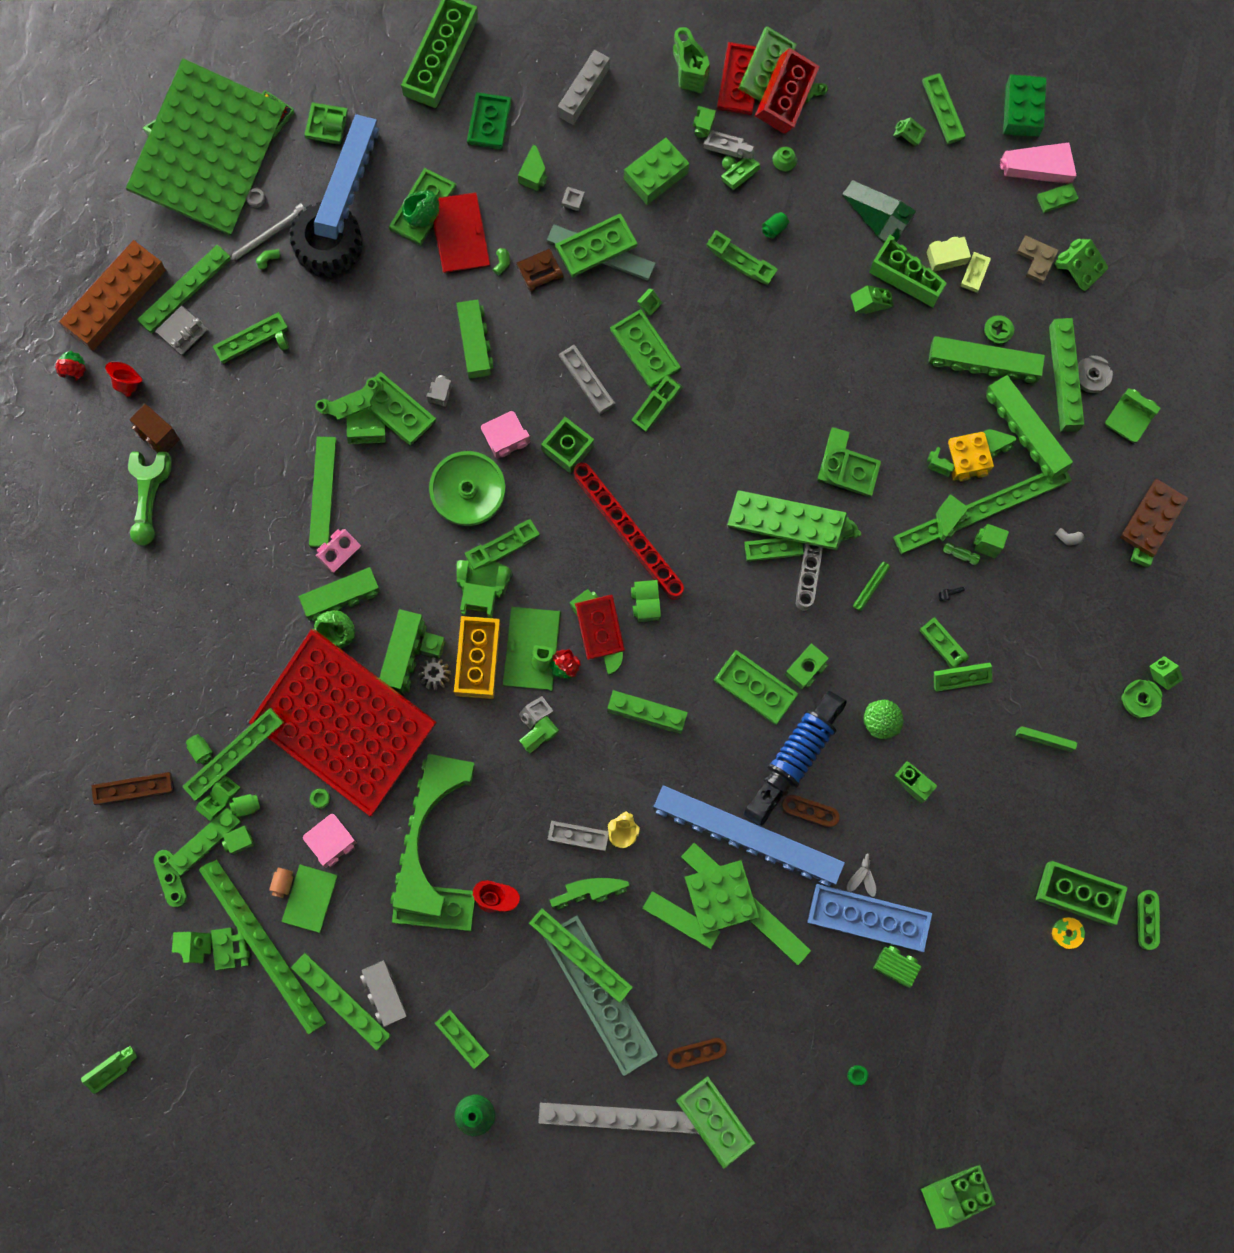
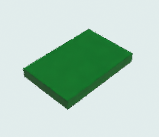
(489, 120)

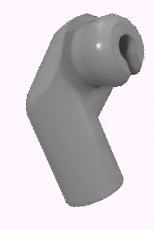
(1070, 539)

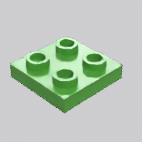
(326, 123)

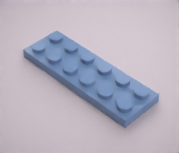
(869, 918)

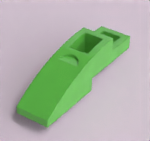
(597, 889)

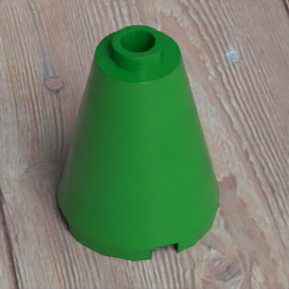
(484, 1115)

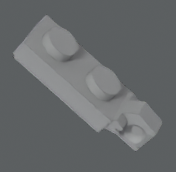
(729, 145)

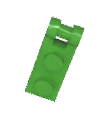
(943, 643)

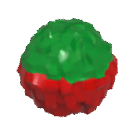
(70, 364)
(565, 664)

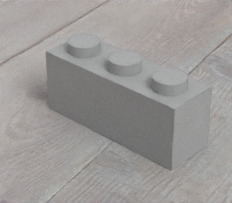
(383, 994)

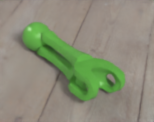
(148, 482)

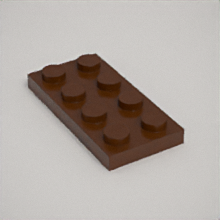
(1154, 518)

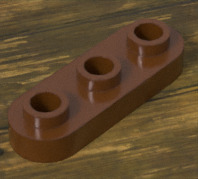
(819, 814)
(705, 1049)

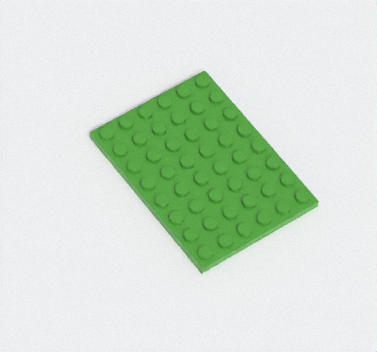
(205, 147)

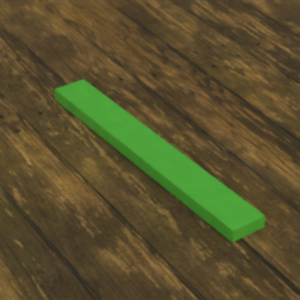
(766, 923)

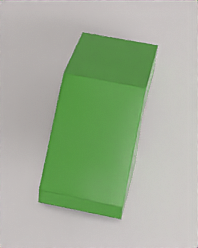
(218, 798)

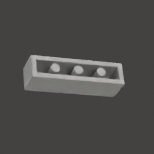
(583, 87)

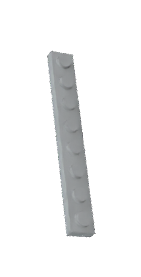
(615, 1118)

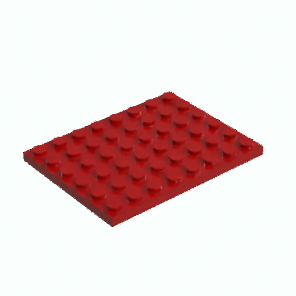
(344, 722)

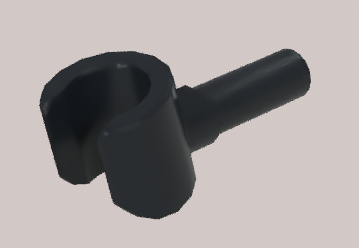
(944, 595)

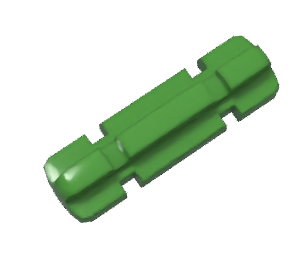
(961, 553)

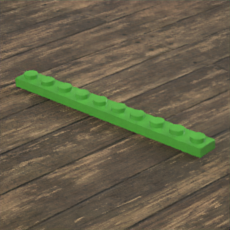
(983, 509)
(262, 946)

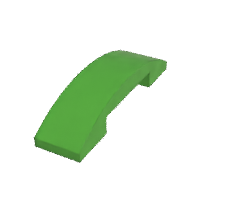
(739, 259)
(502, 546)

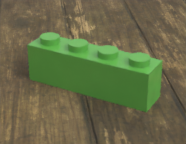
(473, 338)
(340, 594)
(647, 712)

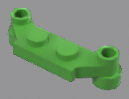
(352, 402)

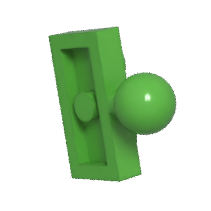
(738, 172)

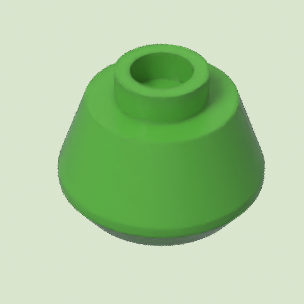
(785, 159)

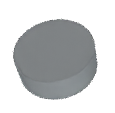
(255, 198)

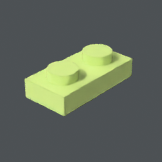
(975, 272)

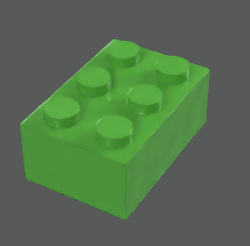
(656, 171)

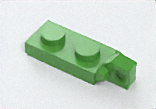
(109, 1070)

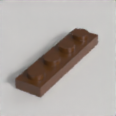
(132, 788)

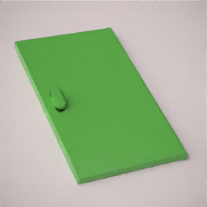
(527, 629)

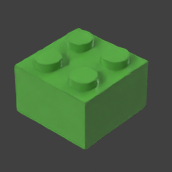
(567, 445)

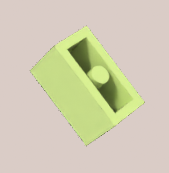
(948, 253)

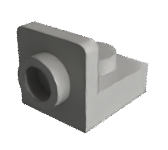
(535, 712)

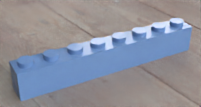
(346, 177)

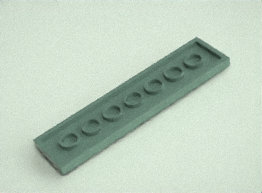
(612, 1019)

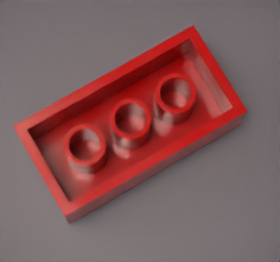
(787, 91)

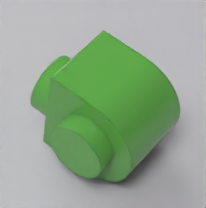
(541, 657)

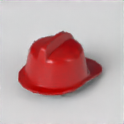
(123, 377)
(495, 896)

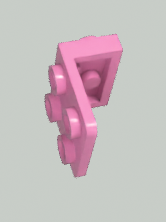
(505, 434)
(329, 840)

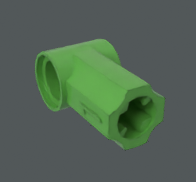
(542, 731)

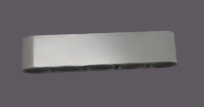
(808, 573)

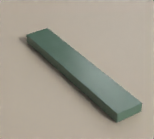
(625, 262)

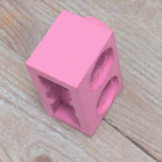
(341, 554)

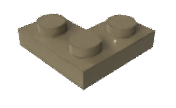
(1040, 254)

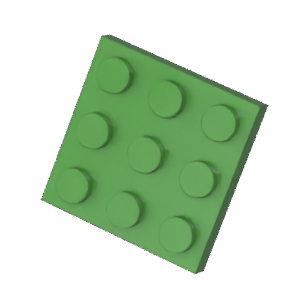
(721, 897)

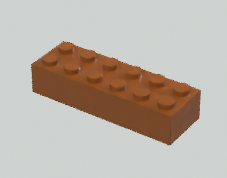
(112, 295)

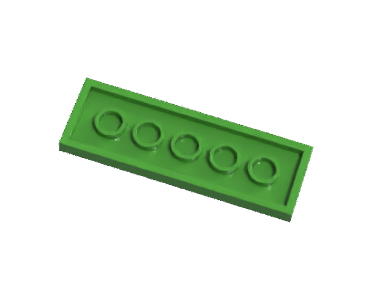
(787, 520)

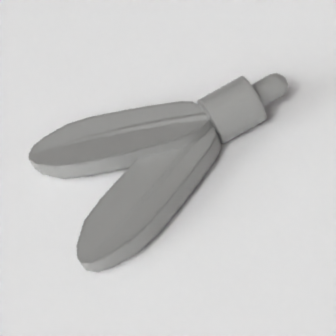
(863, 874)

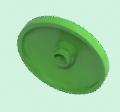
(467, 488)

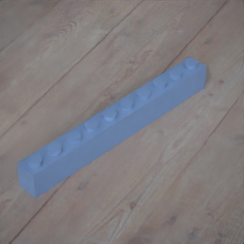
(749, 836)

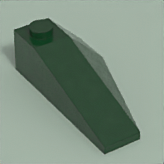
(879, 211)

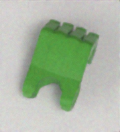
(687, 56)

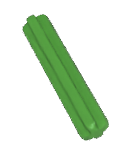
(871, 586)

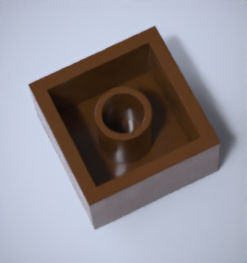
(153, 430)

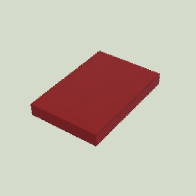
(599, 626)

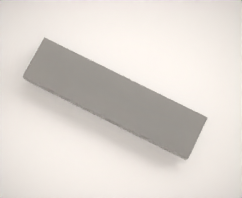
(587, 379)

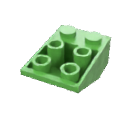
(958, 1197)

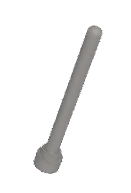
(269, 233)

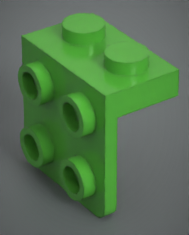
(1083, 262)
(1132, 415)

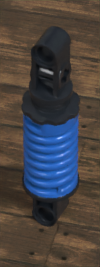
(796, 756)

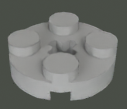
(1103, 371)

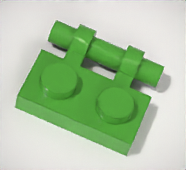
(224, 950)

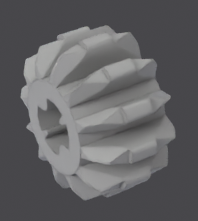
(430, 667)

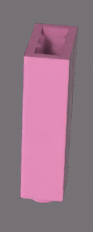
(1041, 163)

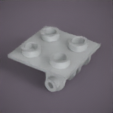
(181, 330)

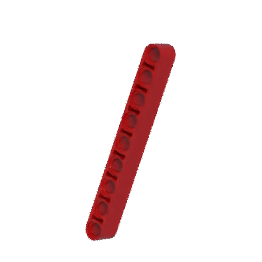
(626, 522)

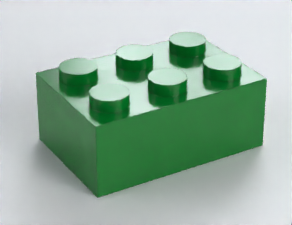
(1024, 105)

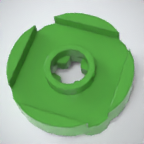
(1137, 708)

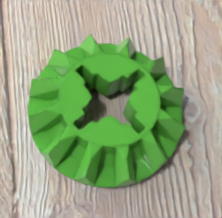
(1006, 326)

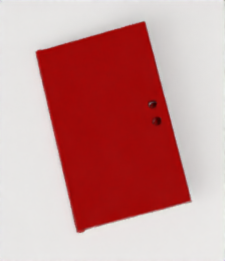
(457, 233)

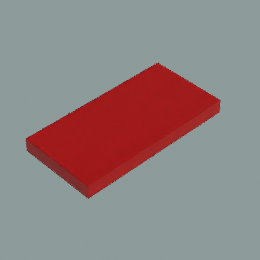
(736, 63)

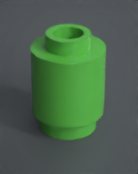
(199, 749)
(244, 805)

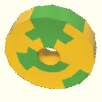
(1077, 933)

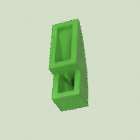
(657, 403)

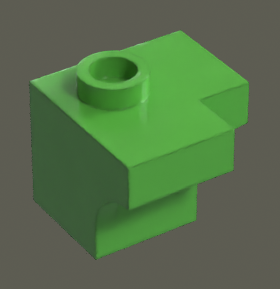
(192, 945)

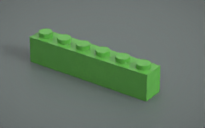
(986, 359)
(1066, 375)
(1028, 427)

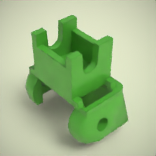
(482, 586)

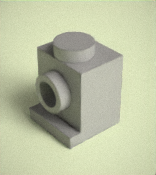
(439, 391)

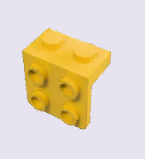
(970, 456)

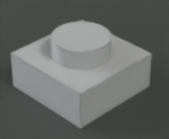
(573, 198)

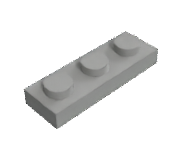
(578, 836)

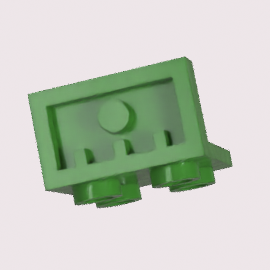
(365, 428)

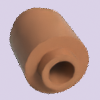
(281, 882)

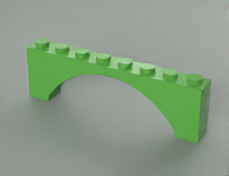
(439, 779)

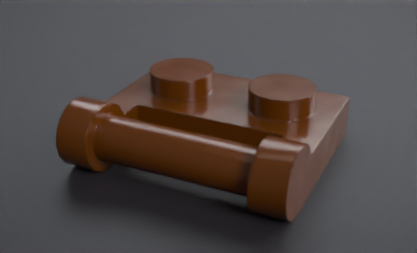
(537, 265)

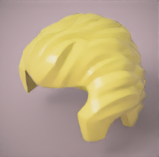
(623, 830)

